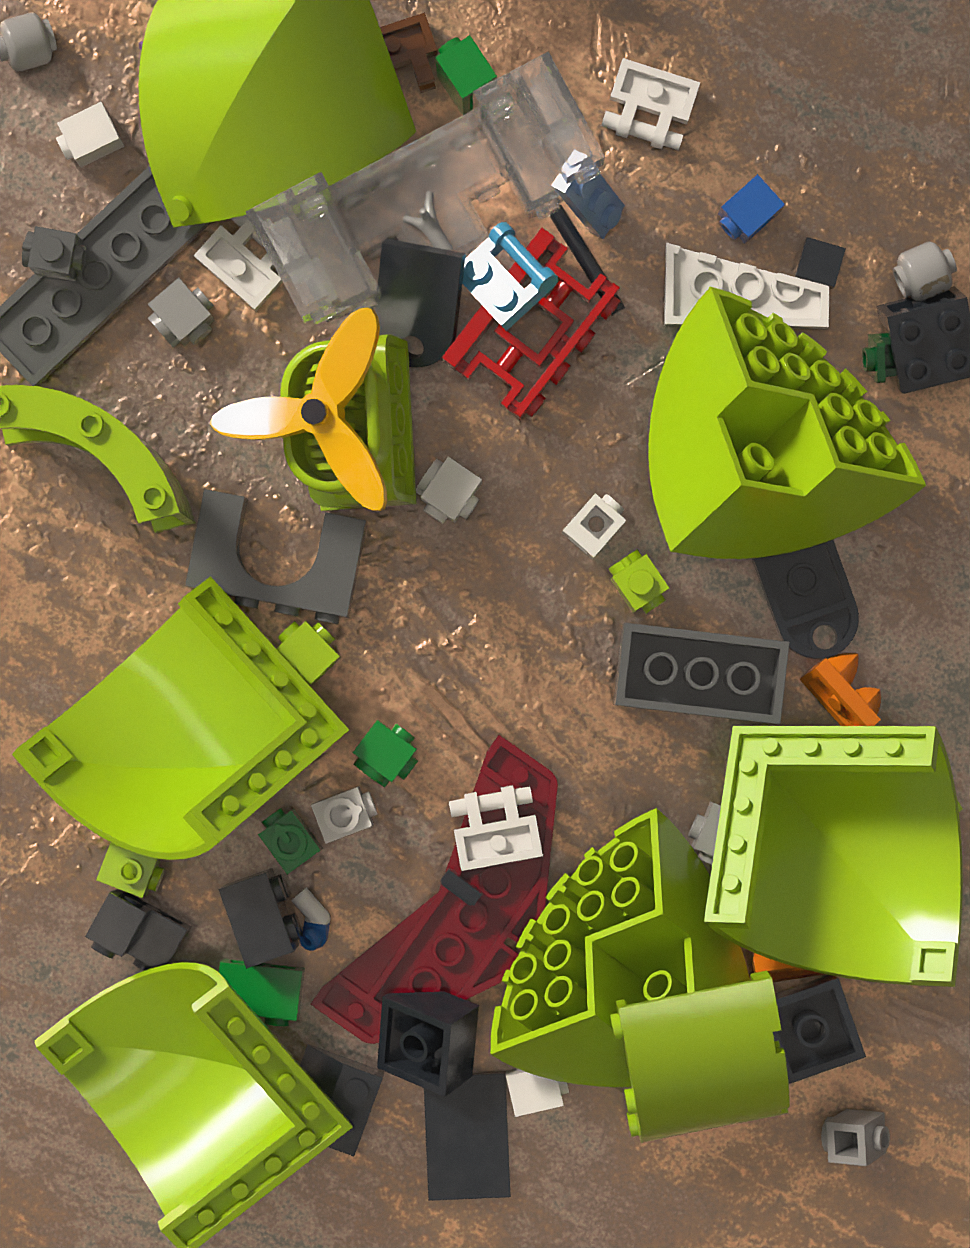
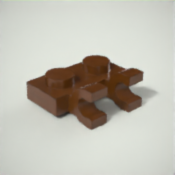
(412, 43)

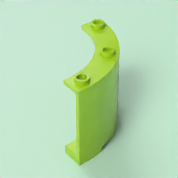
(57, 417)
(703, 1059)

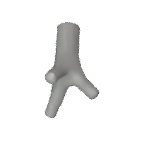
(429, 224)

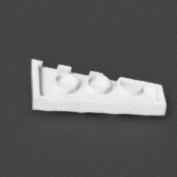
(691, 274)

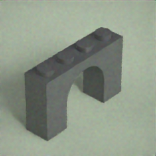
(324, 588)

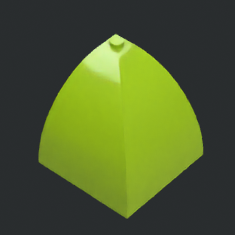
(263, 98)
(183, 734)
(841, 852)
(193, 1093)

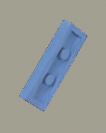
(592, 203)

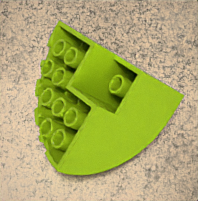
(765, 439)
(611, 933)

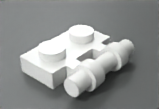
(653, 92)
(237, 266)
(496, 841)

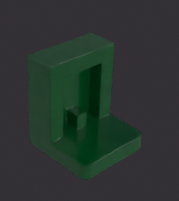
(878, 357)

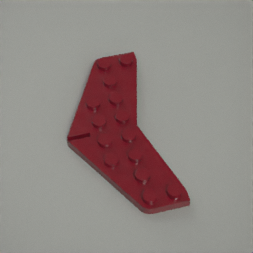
(445, 939)

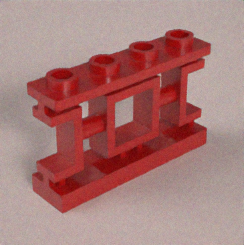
(558, 346)

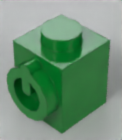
(386, 753)
(289, 839)

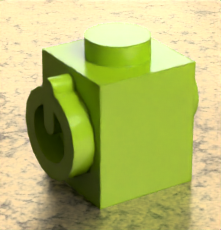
(638, 582)
(308, 650)
(130, 871)

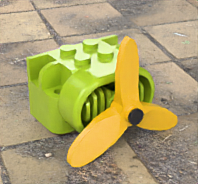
(341, 418)

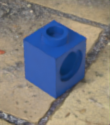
(749, 210)

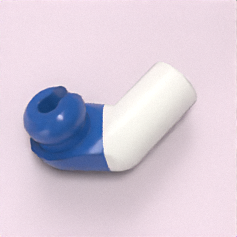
(316, 920)

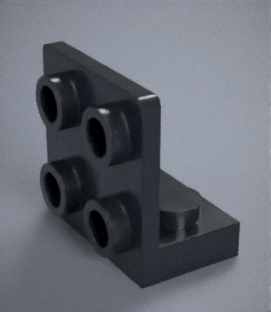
(928, 339)

